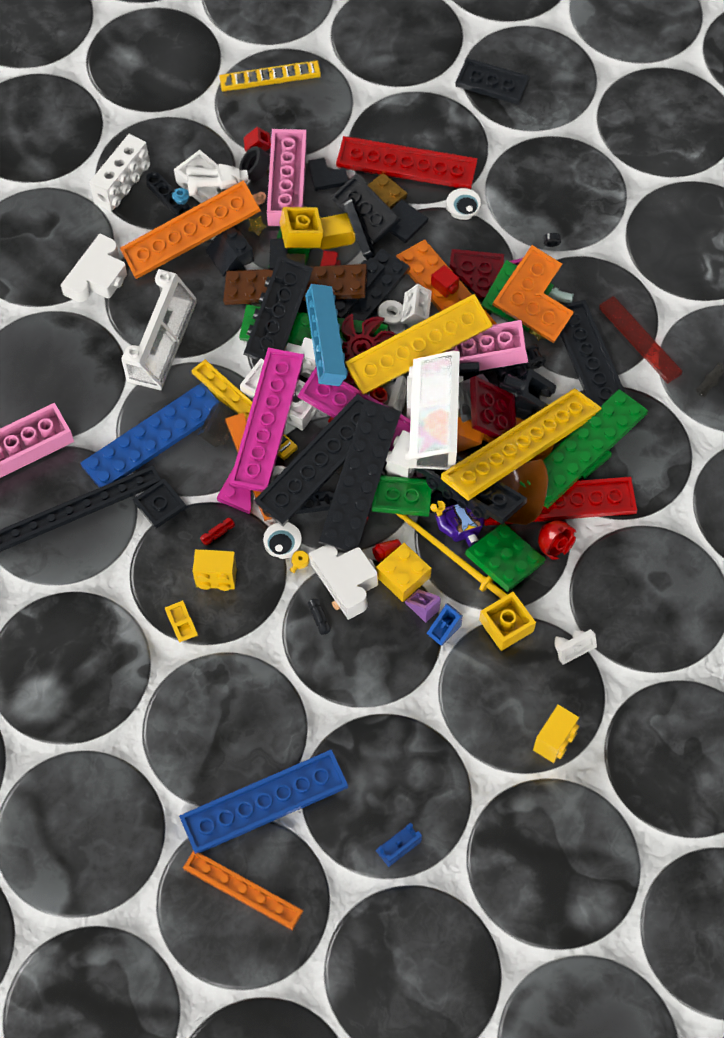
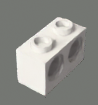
(416, 305)

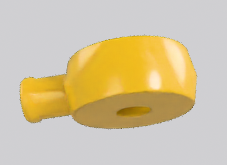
(299, 564)

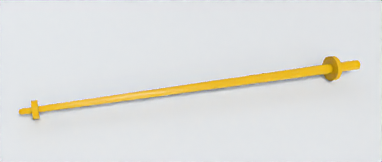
(486, 582)

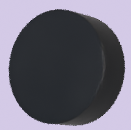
(552, 239)

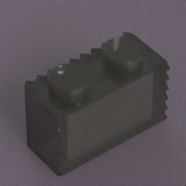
(215, 427)

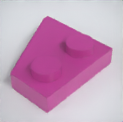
(235, 497)

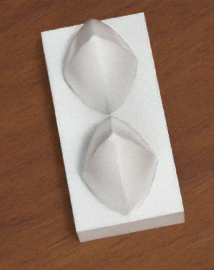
(398, 393)
(579, 645)

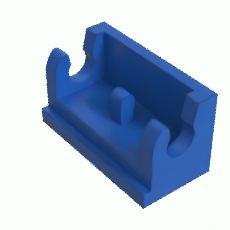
(399, 845)

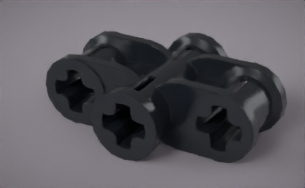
(535, 361)

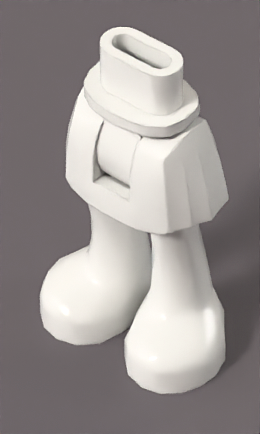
(225, 178)

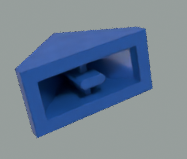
(445, 624)

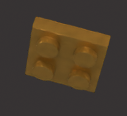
(387, 190)

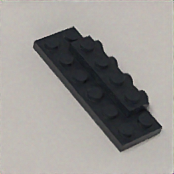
(383, 276)
(278, 307)
(495, 502)

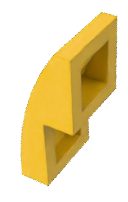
(181, 621)

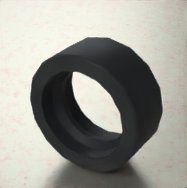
(255, 162)

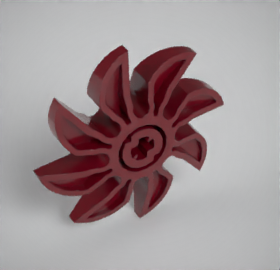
(360, 343)

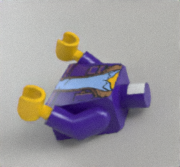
(458, 522)

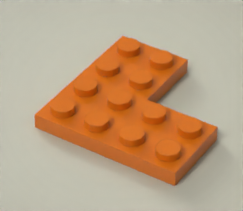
(525, 297)

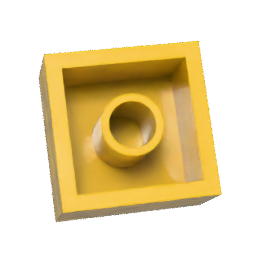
(301, 227)
(214, 569)
(403, 572)
(507, 621)
(556, 734)

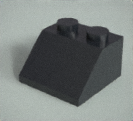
(230, 251)

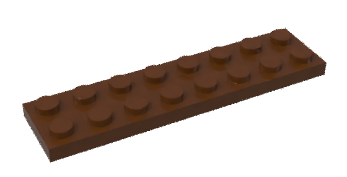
(346, 283)

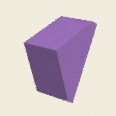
(424, 604)

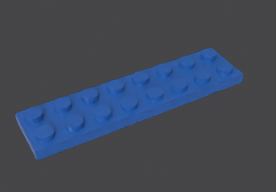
(150, 437)
(263, 802)

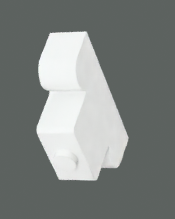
(96, 271)
(345, 577)

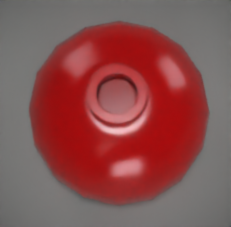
(556, 538)

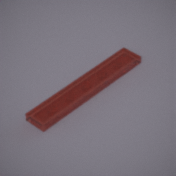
(640, 339)

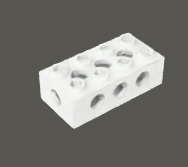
(198, 159)
(120, 173)
(300, 411)

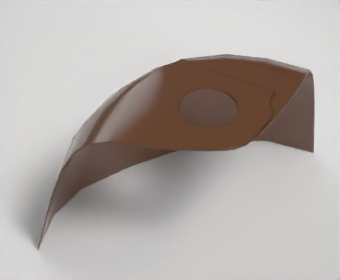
(535, 493)

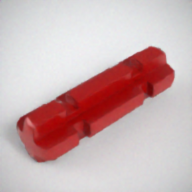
(217, 531)

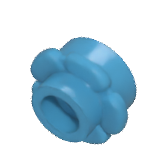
(180, 195)

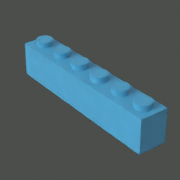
(325, 335)

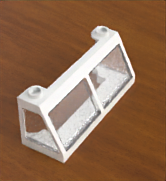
(153, 358)
(434, 411)

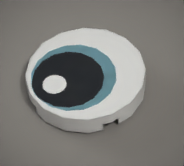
(463, 203)
(282, 540)

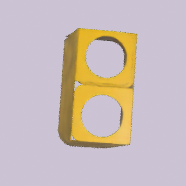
(336, 231)

